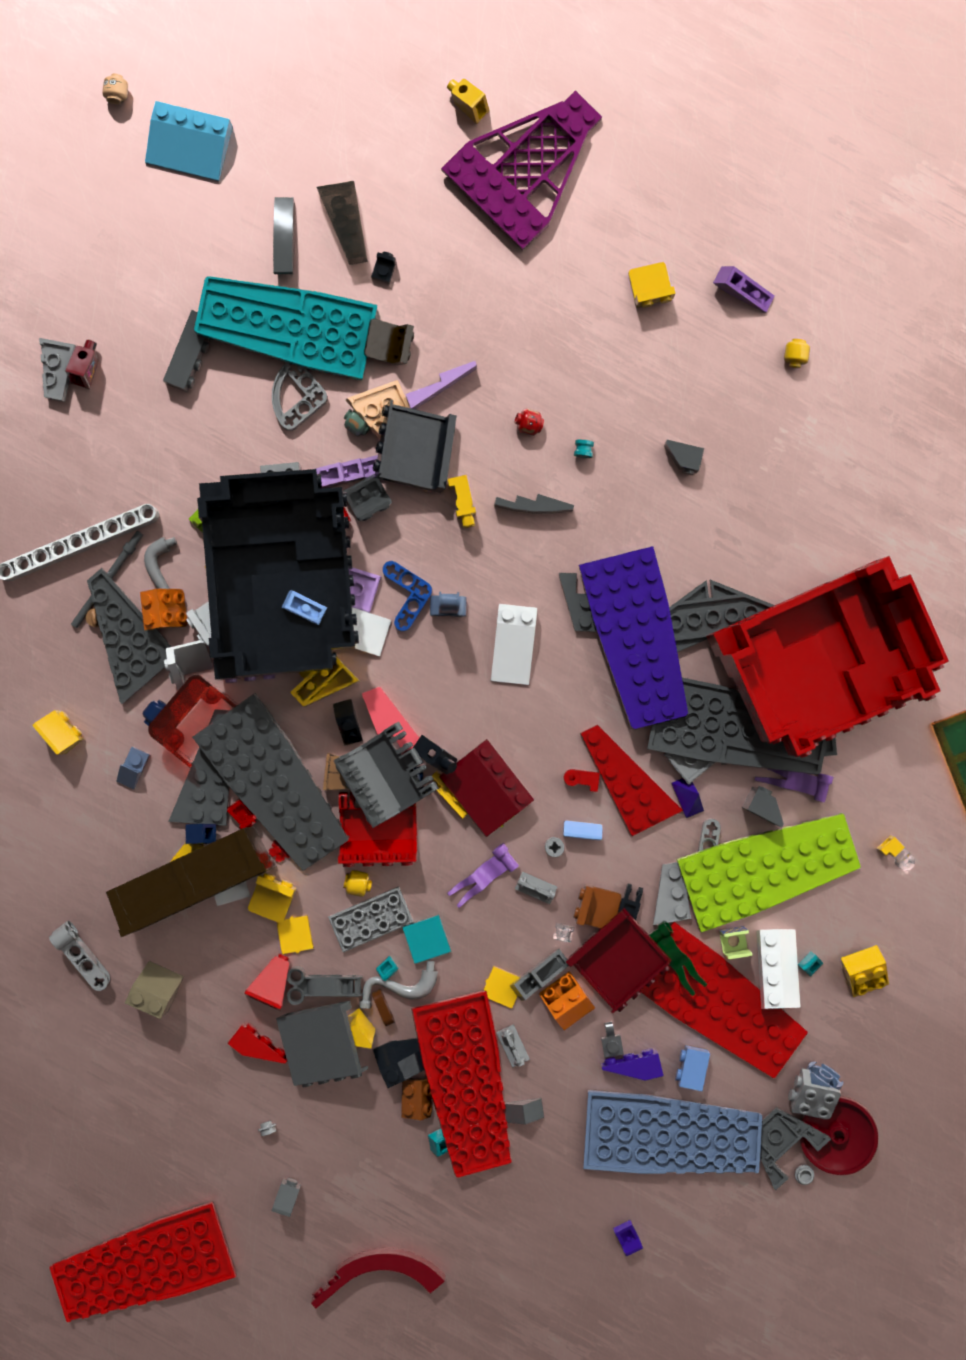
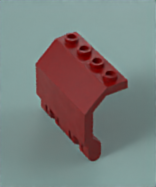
(386, 843)

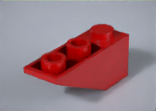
(252, 1044)

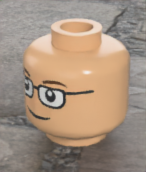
(115, 89)

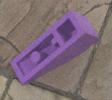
(743, 288)

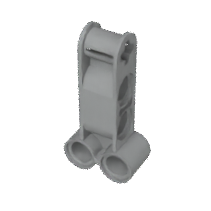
(67, 937)

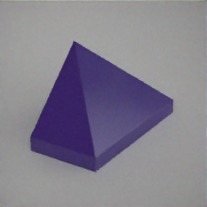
(688, 797)

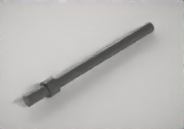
(128, 548)

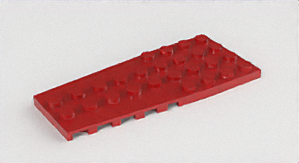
(726, 1008)
(465, 1080)
(145, 1264)

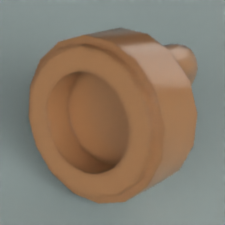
(91, 618)

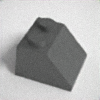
(763, 805)

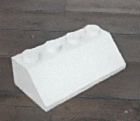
(778, 968)

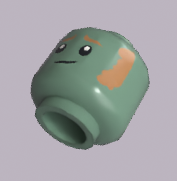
(355, 423)

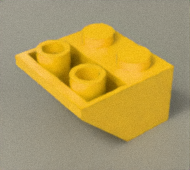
(865, 971)

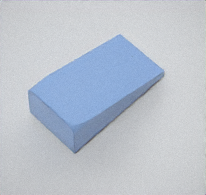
(304, 607)

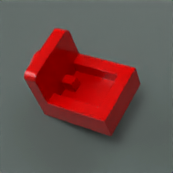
(241, 814)

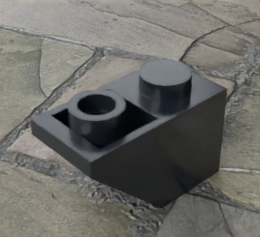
(347, 722)

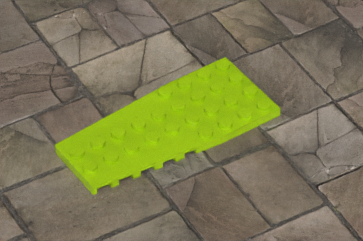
(766, 869)

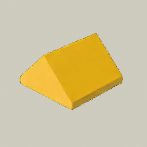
(362, 1029)

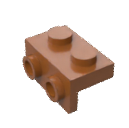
(416, 1099)

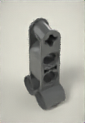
(323, 985)

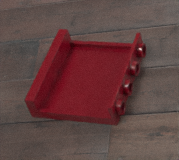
(620, 960)

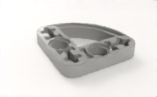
(309, 392)

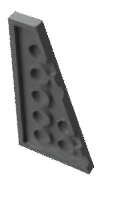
(204, 793)

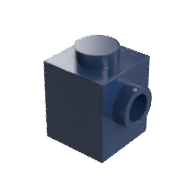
(200, 833)

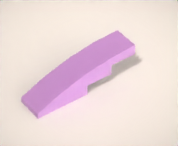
(347, 471)

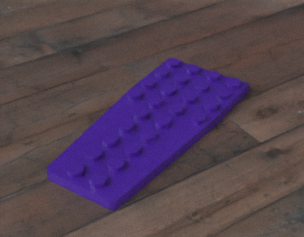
(636, 635)

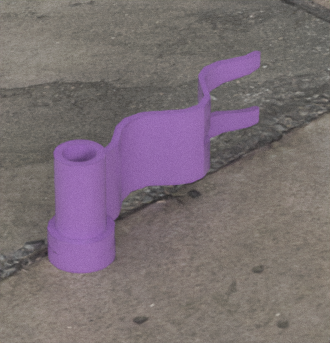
(801, 782)
(486, 873)

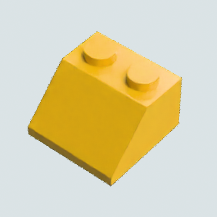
(58, 732)

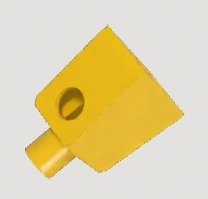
(469, 99)

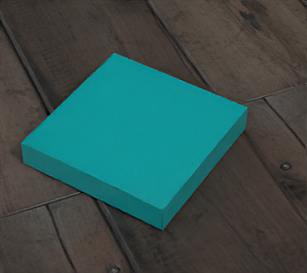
(426, 939)

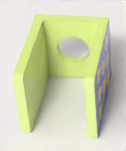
(739, 950)

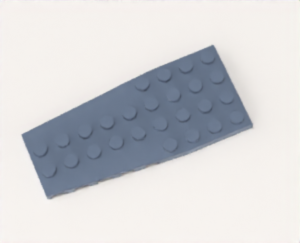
(668, 1135)

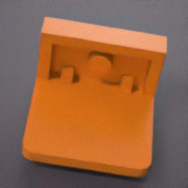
(163, 608)

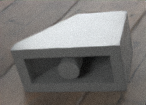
(685, 456)
(286, 1197)

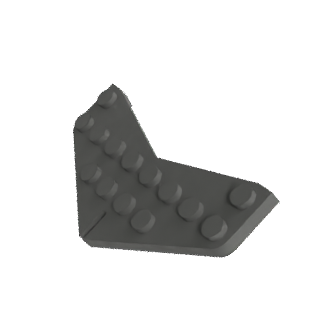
(699, 615)

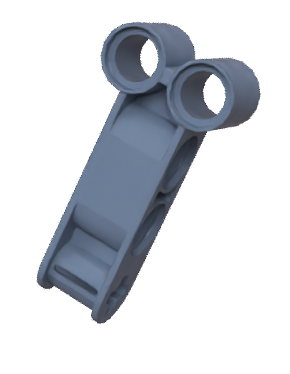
(448, 605)

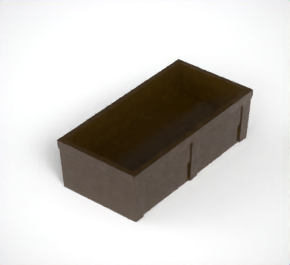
(189, 880)

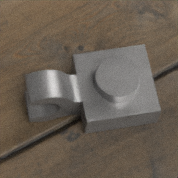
(612, 1042)

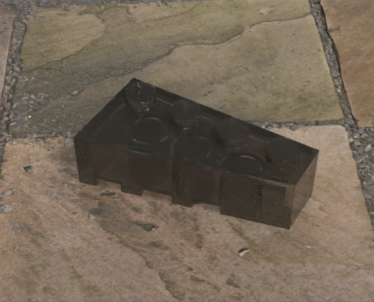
(344, 214)

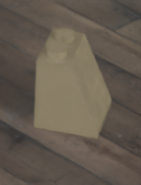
(154, 990)

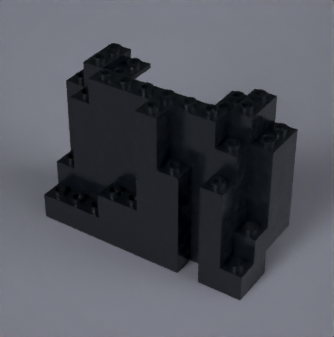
(259, 544)

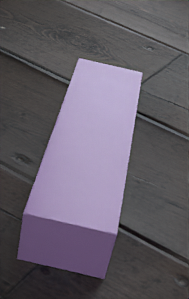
(447, 379)

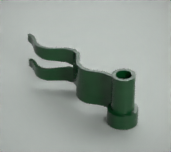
(663, 938)

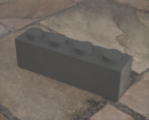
(186, 357)

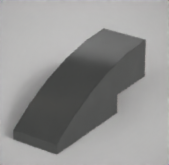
(539, 975)

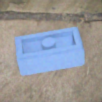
(582, 830)

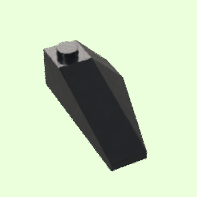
(398, 1060)

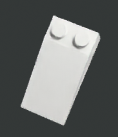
(371, 631)
(514, 644)

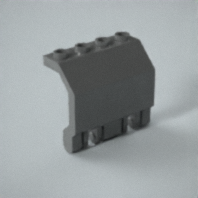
(384, 775)

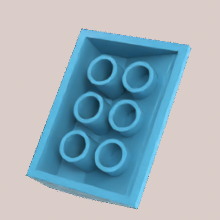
(187, 140)

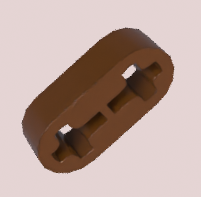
(383, 1007)

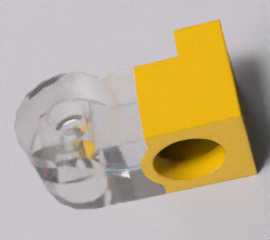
(902, 856)

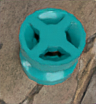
(583, 448)

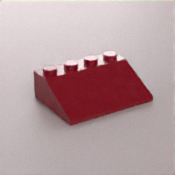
(487, 788)

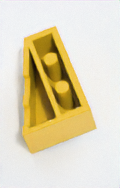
(323, 684)

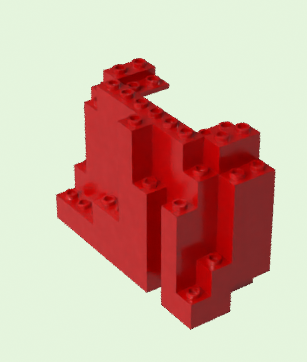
(833, 657)

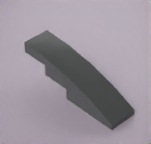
(283, 235)
(542, 505)

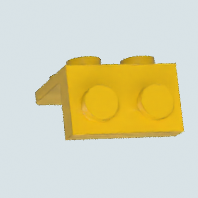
(651, 285)
(271, 898)

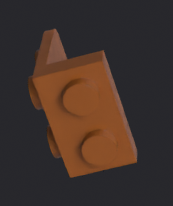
(596, 906)

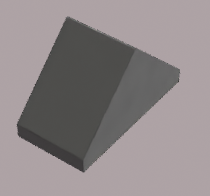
(524, 1111)

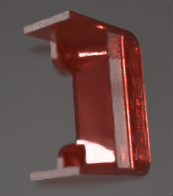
(164, 725)

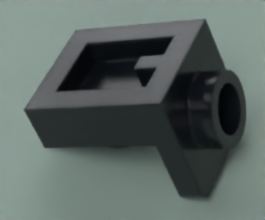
(384, 267)

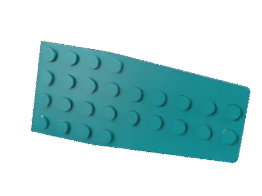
(287, 324)

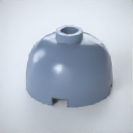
(824, 1076)

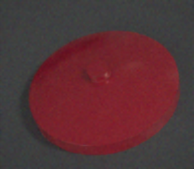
(852, 1139)

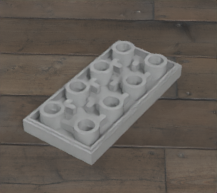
(370, 919)

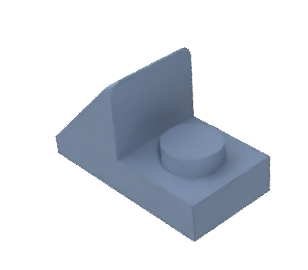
(132, 768)

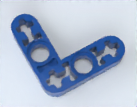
(414, 596)

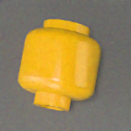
(796, 353)
(357, 883)

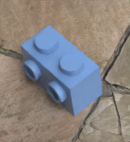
(693, 1068)

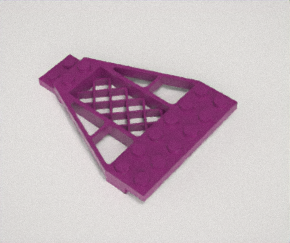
(496, 194)

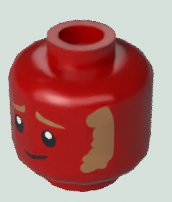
(529, 422)

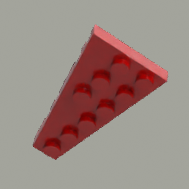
(633, 791)

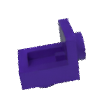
(628, 1238)

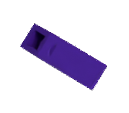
(639, 1066)

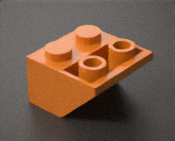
(566, 1000)

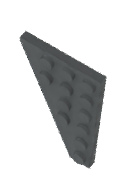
(132, 652)

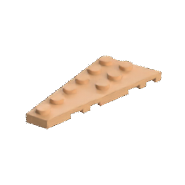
(370, 404)

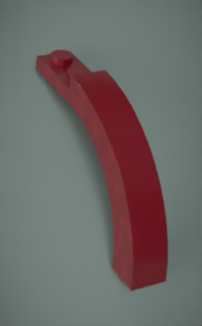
(381, 1259)

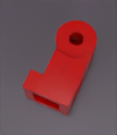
(573, 777)

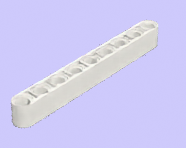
(87, 542)

